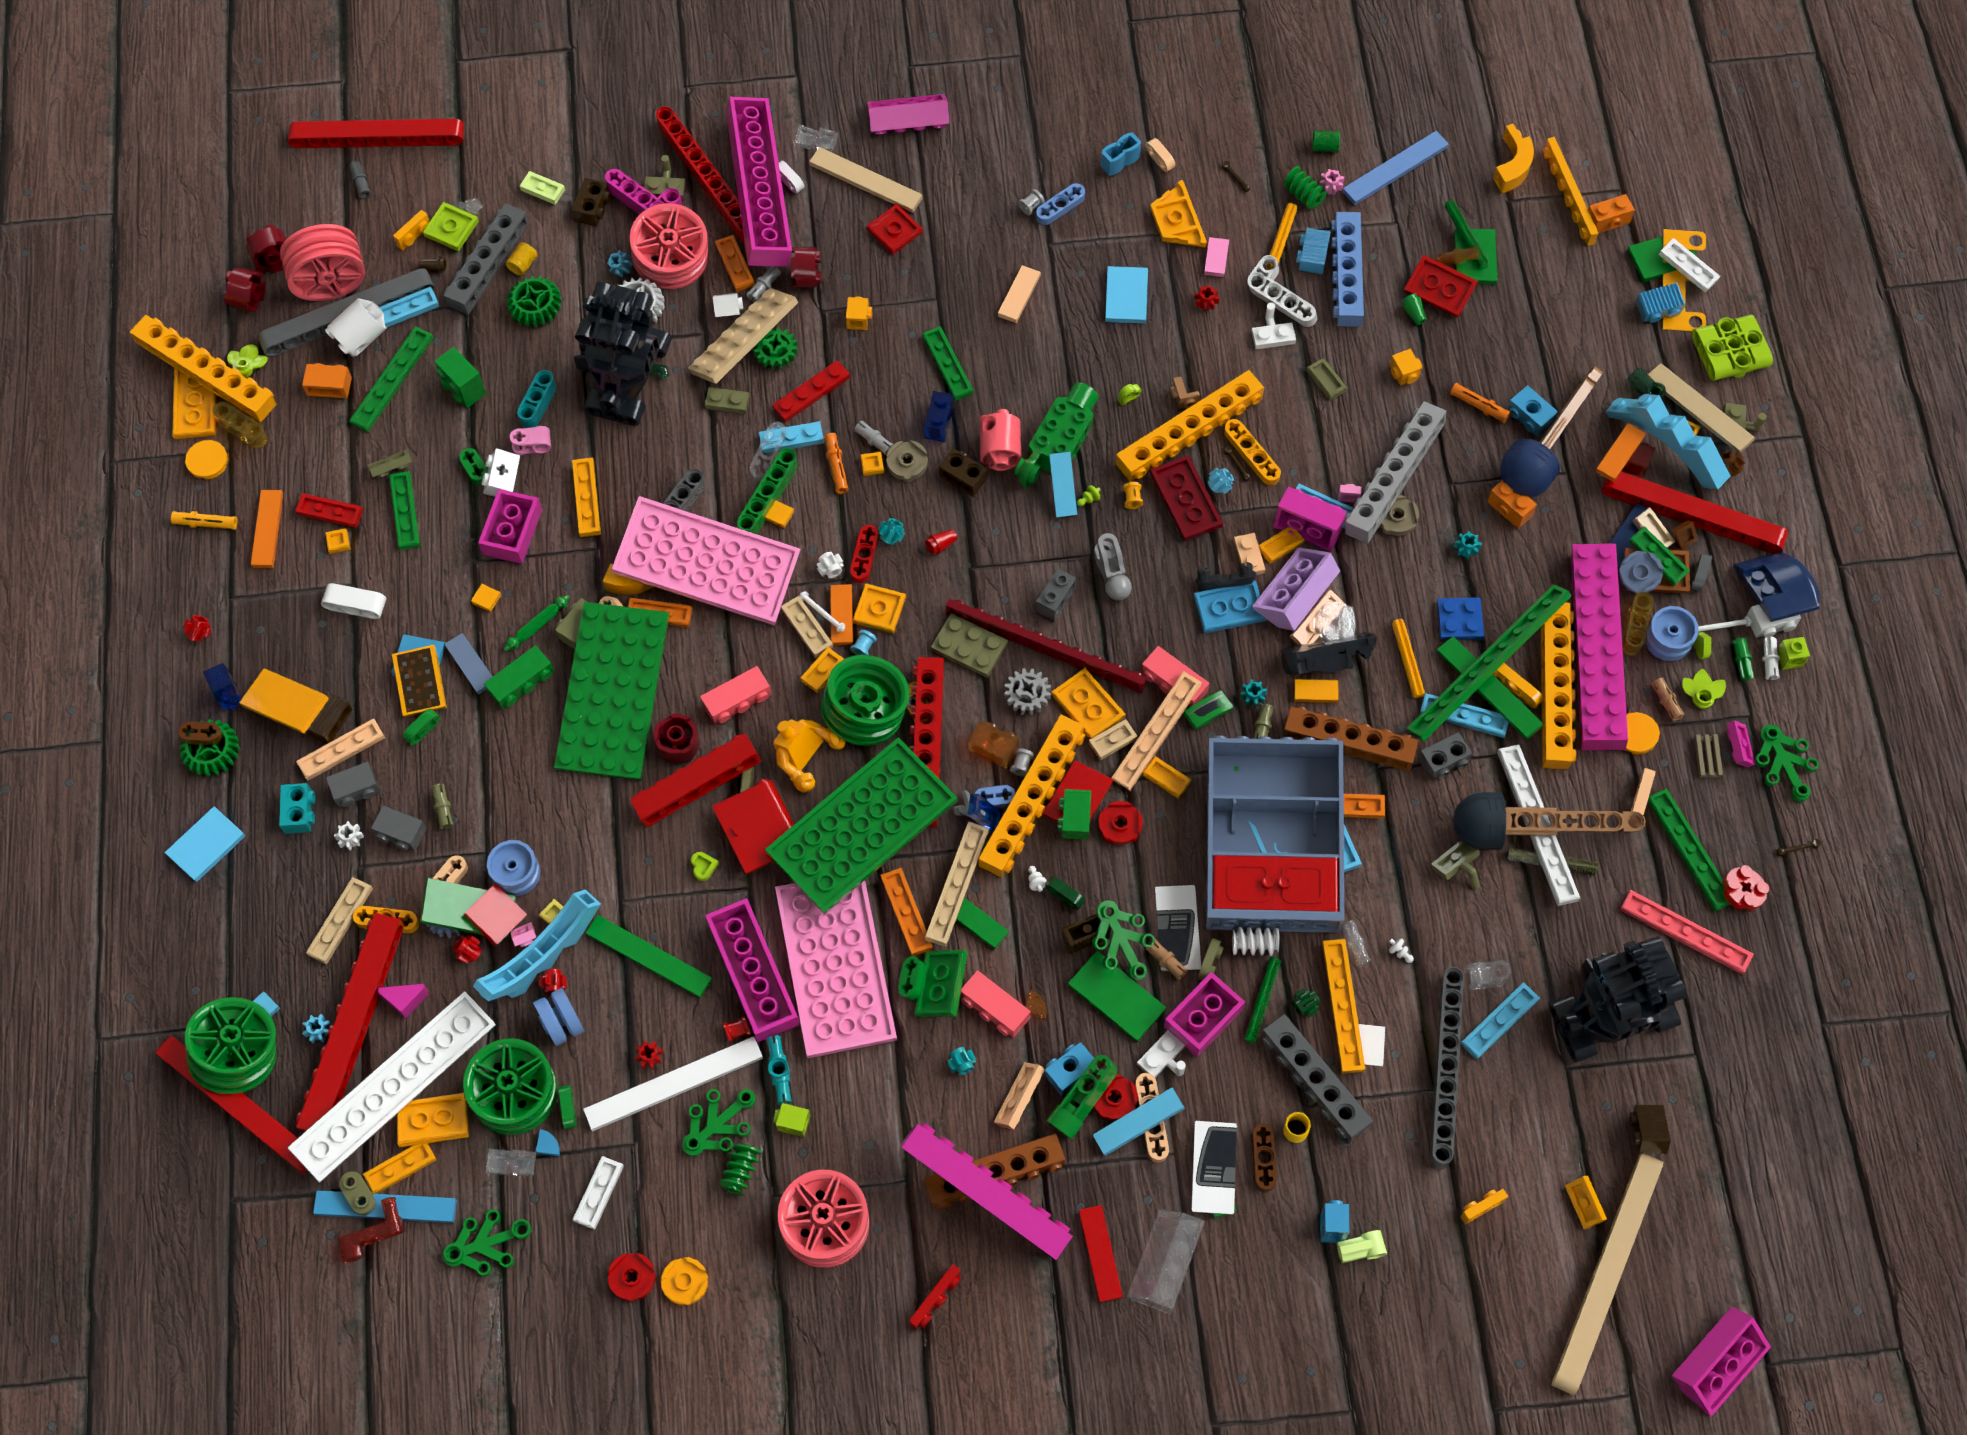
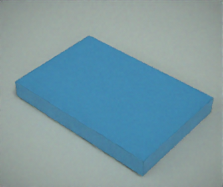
(1228, 607)

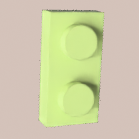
(542, 187)

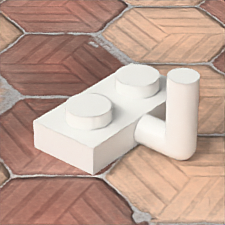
(1272, 334)
(1162, 1056)

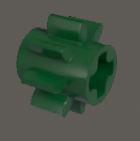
(1306, 1002)

